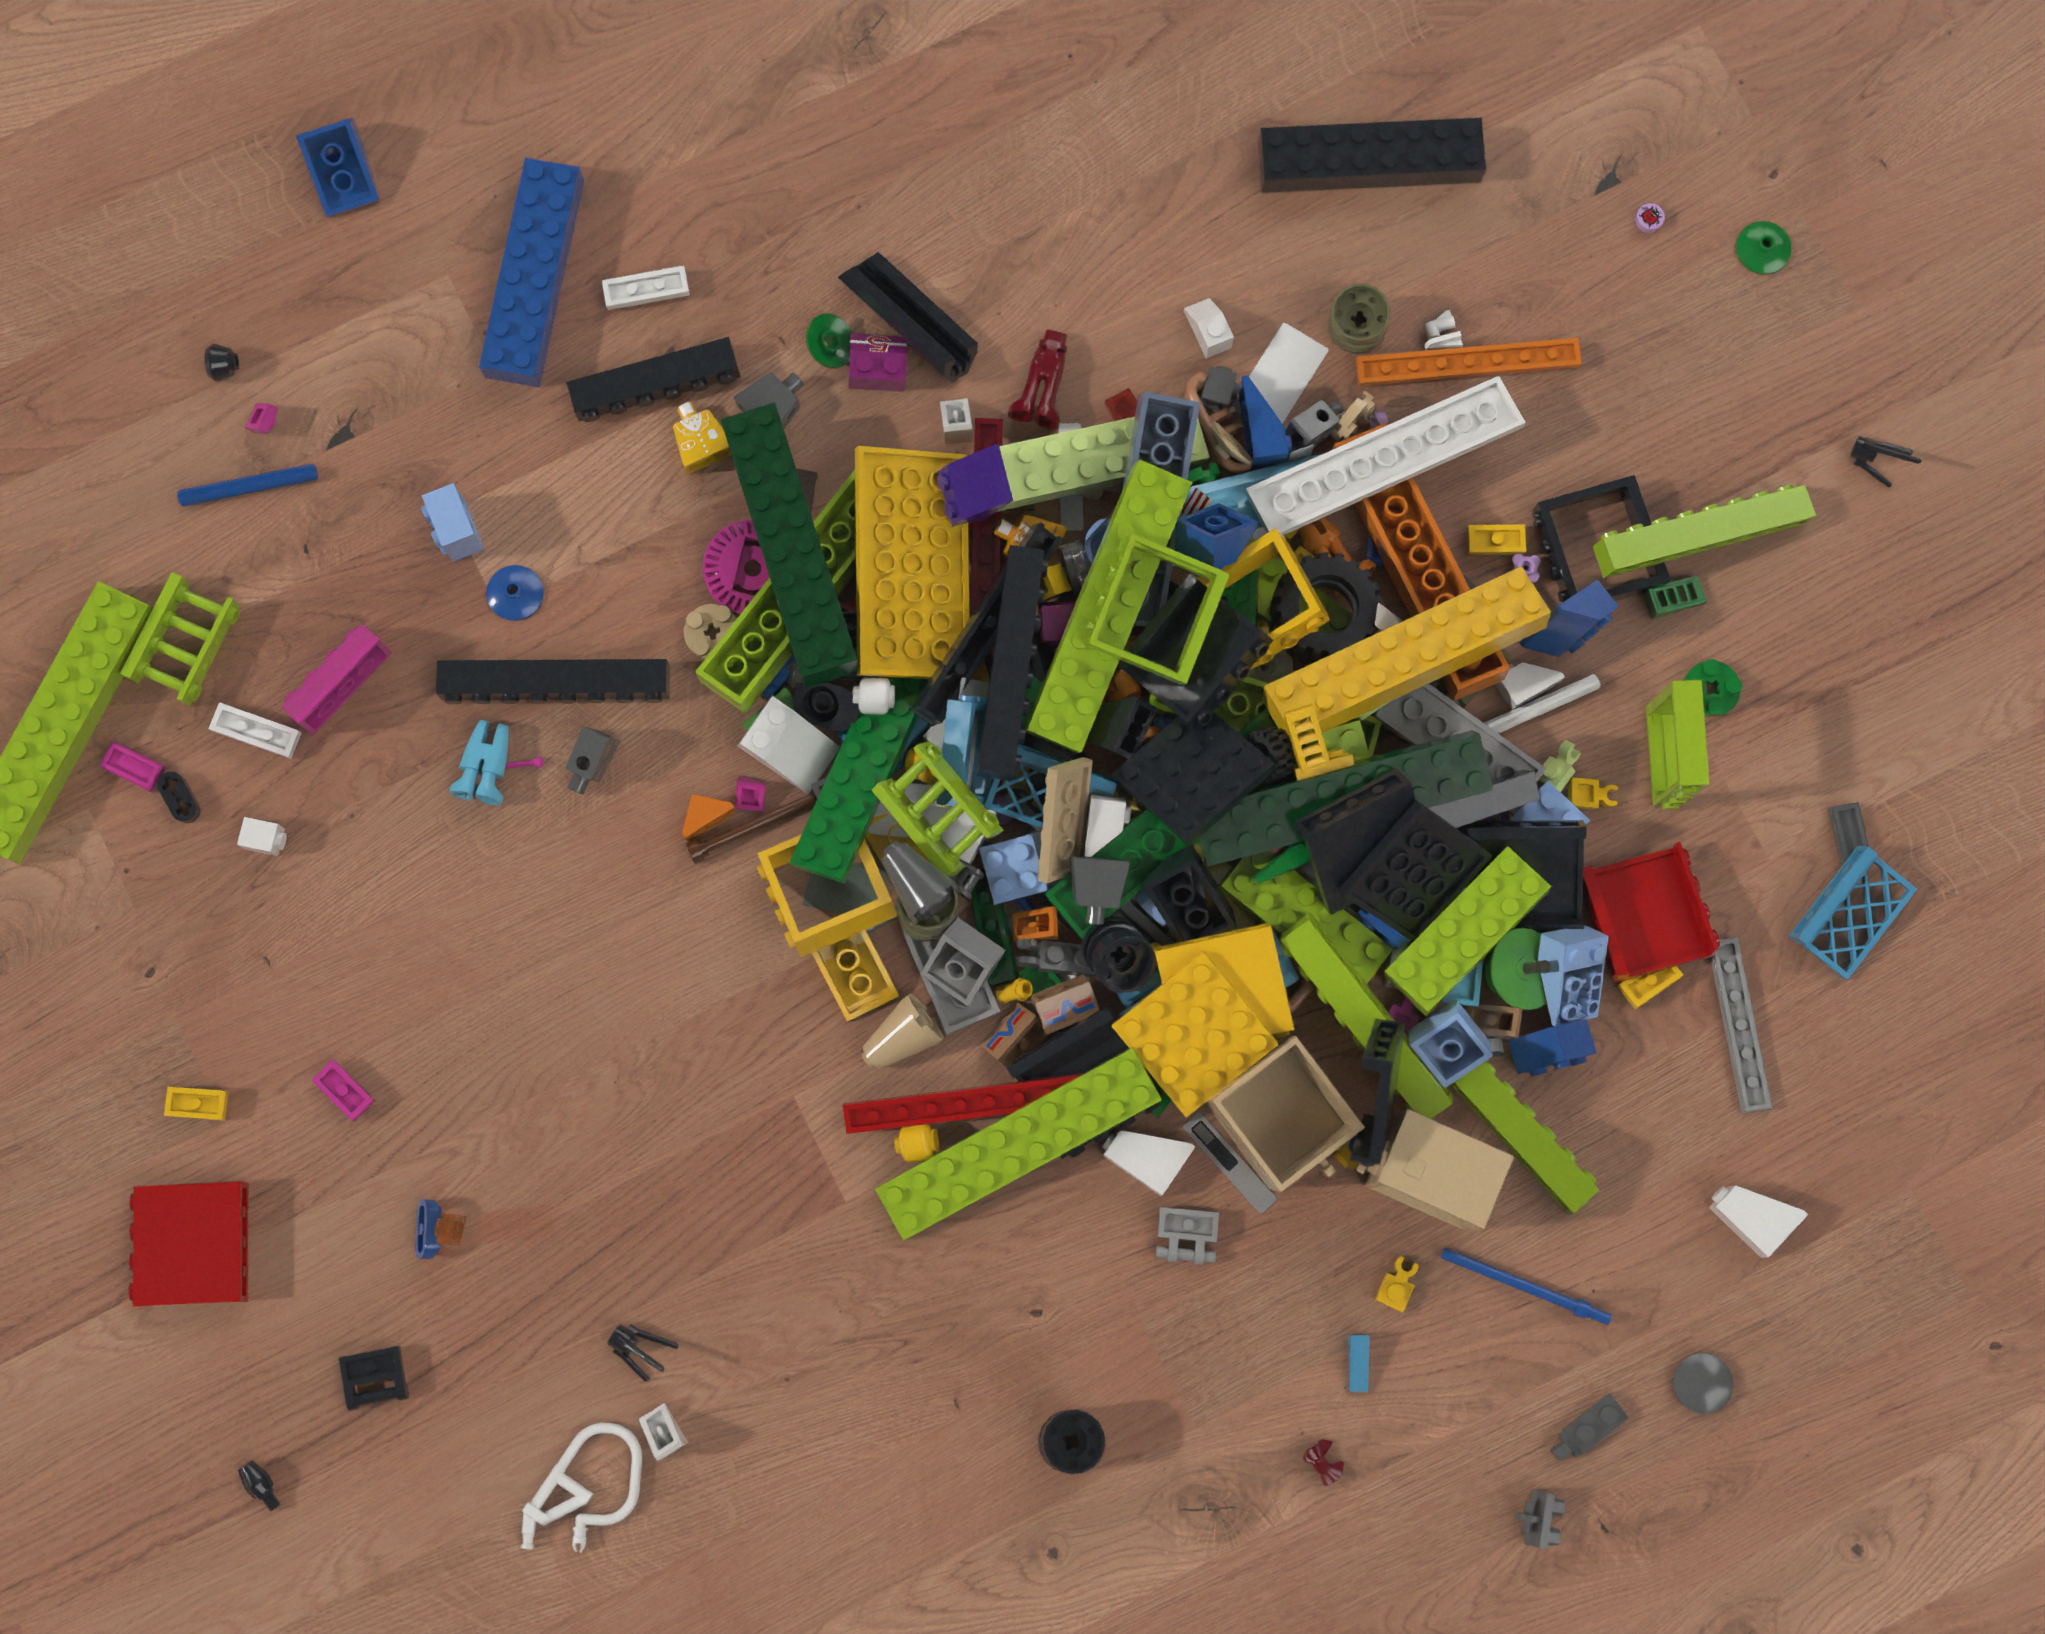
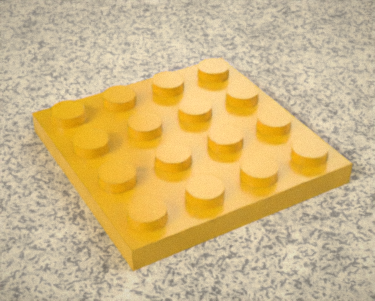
(1195, 1034)

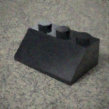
(1189, 897)

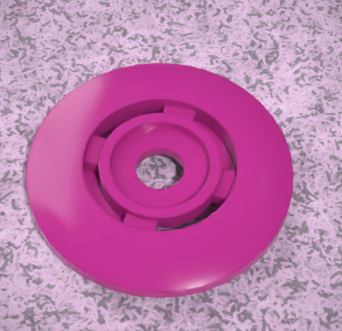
(725, 565)

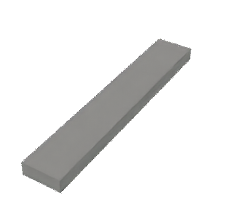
(1740, 1027)

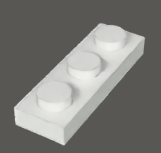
(645, 287)
(255, 730)

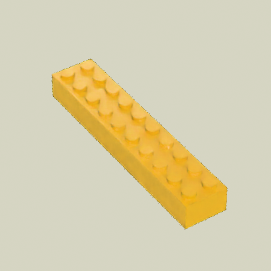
(1411, 653)

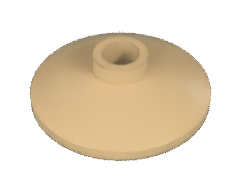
(1227, 445)

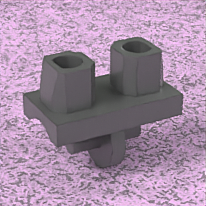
(1538, 1518)

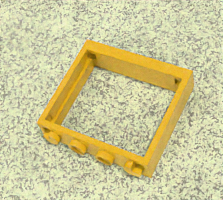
(1258, 554)
(835, 928)

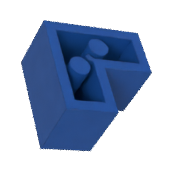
(1556, 1046)

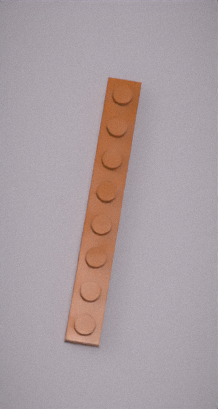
(1468, 362)

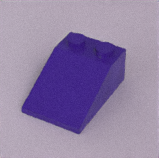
(975, 486)

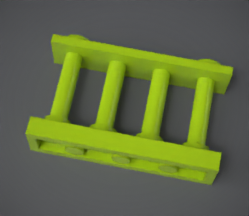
(163, 617)
(911, 816)

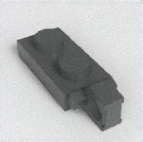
(1589, 1428)

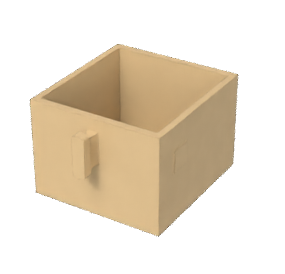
(1285, 1115)
(1439, 1171)

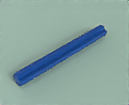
(247, 484)

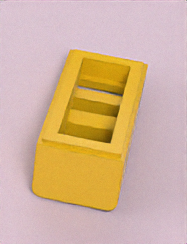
(1313, 756)

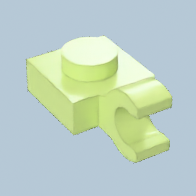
(1560, 770)

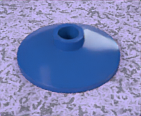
(519, 605)

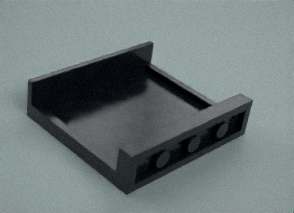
(1222, 662)
(1349, 830)
(1553, 852)
(1077, 1052)
(1381, 1055)

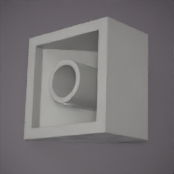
(962, 961)

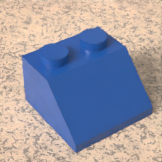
(1214, 535)

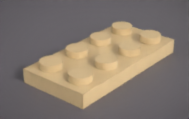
(1064, 817)

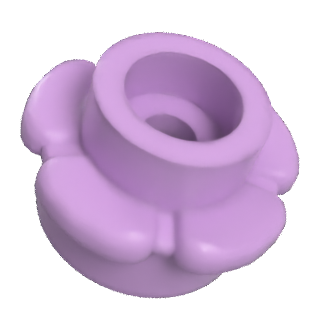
(1378, 419)

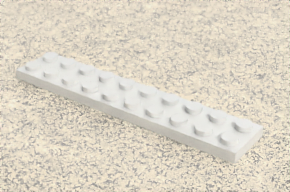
(1385, 457)

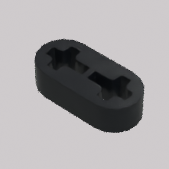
(172, 800)

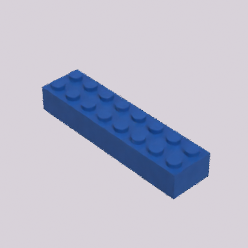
(532, 272)

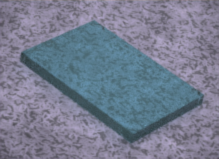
(841, 897)

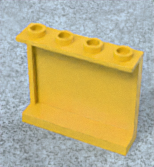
(1250, 965)

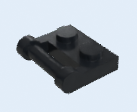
(373, 1367)

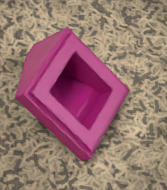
(750, 794)

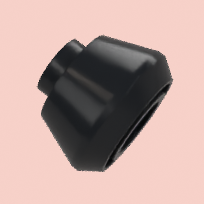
(220, 362)

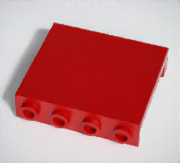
(1649, 913)
(189, 1244)

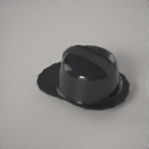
(827, 706)

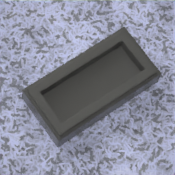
(1847, 829)

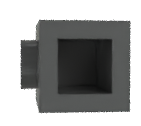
(1219, 388)

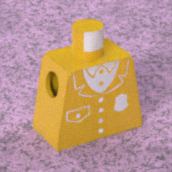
(699, 438)

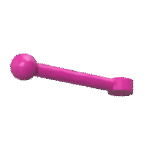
(537, 762)

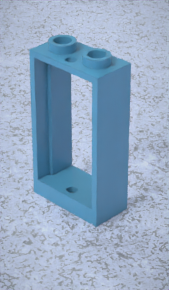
(958, 742)

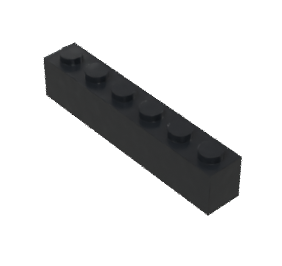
(653, 380)

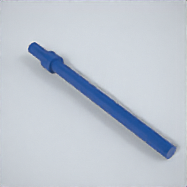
(1579, 1307)

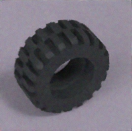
(1332, 574)

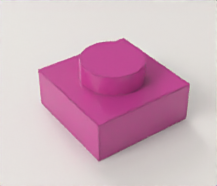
(262, 418)

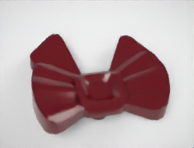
(1315, 1455)

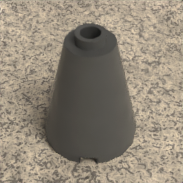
(917, 881)

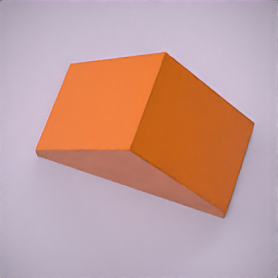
(704, 814)
(1035, 924)

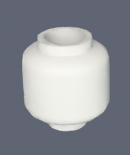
(874, 695)

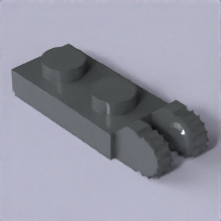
(1054, 957)

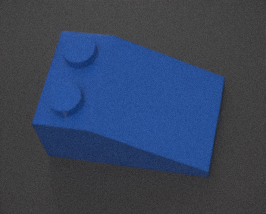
(338, 166)
(1262, 428)

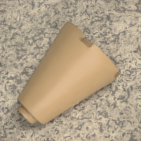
(902, 1034)

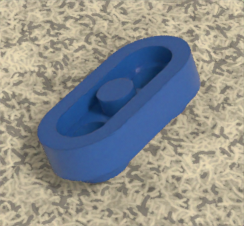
(1391, 937)
(427, 1217)

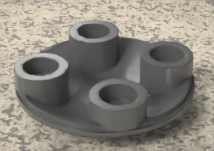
(1703, 1383)

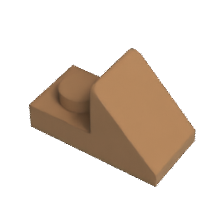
(1497, 1020)

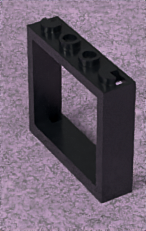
(1552, 547)

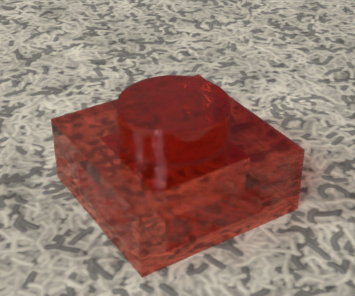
(1122, 405)

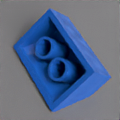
(1574, 622)

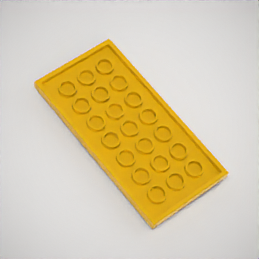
(907, 564)

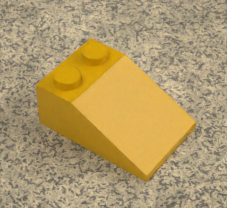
(856, 974)

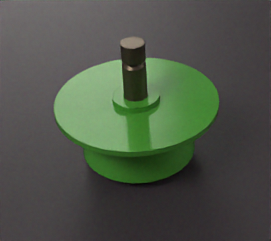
(1514, 969)

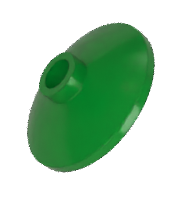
(1758, 257)
(836, 335)

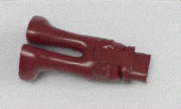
(1046, 365)

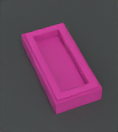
(132, 766)

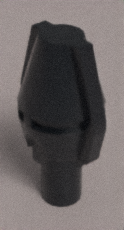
(258, 1484)

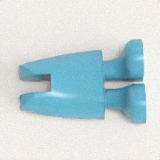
(485, 761)

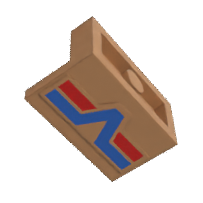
(1065, 1003)
(1014, 1035)

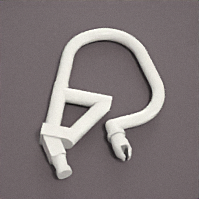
(533, 1513)

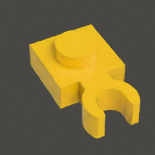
(1587, 794)
(1395, 1289)

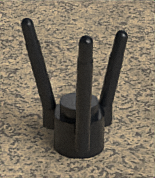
(1867, 449)
(625, 1341)

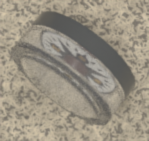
(1075, 565)

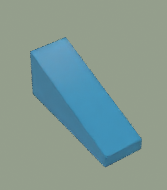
(1358, 1362)

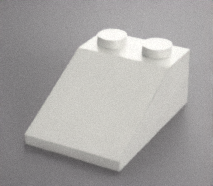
(789, 745)

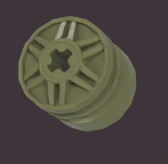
(1361, 303)
(932, 927)

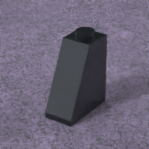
(1121, 726)

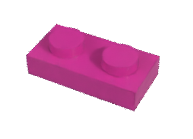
(343, 1090)

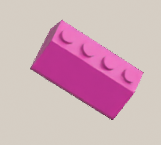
(336, 679)

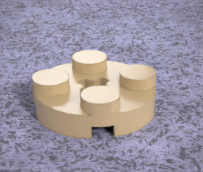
(1358, 410)
(698, 623)

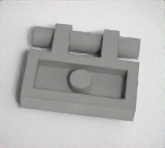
(1187, 1225)

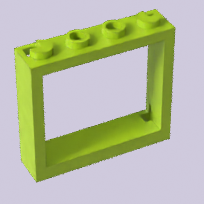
(1200, 626)
(1677, 744)

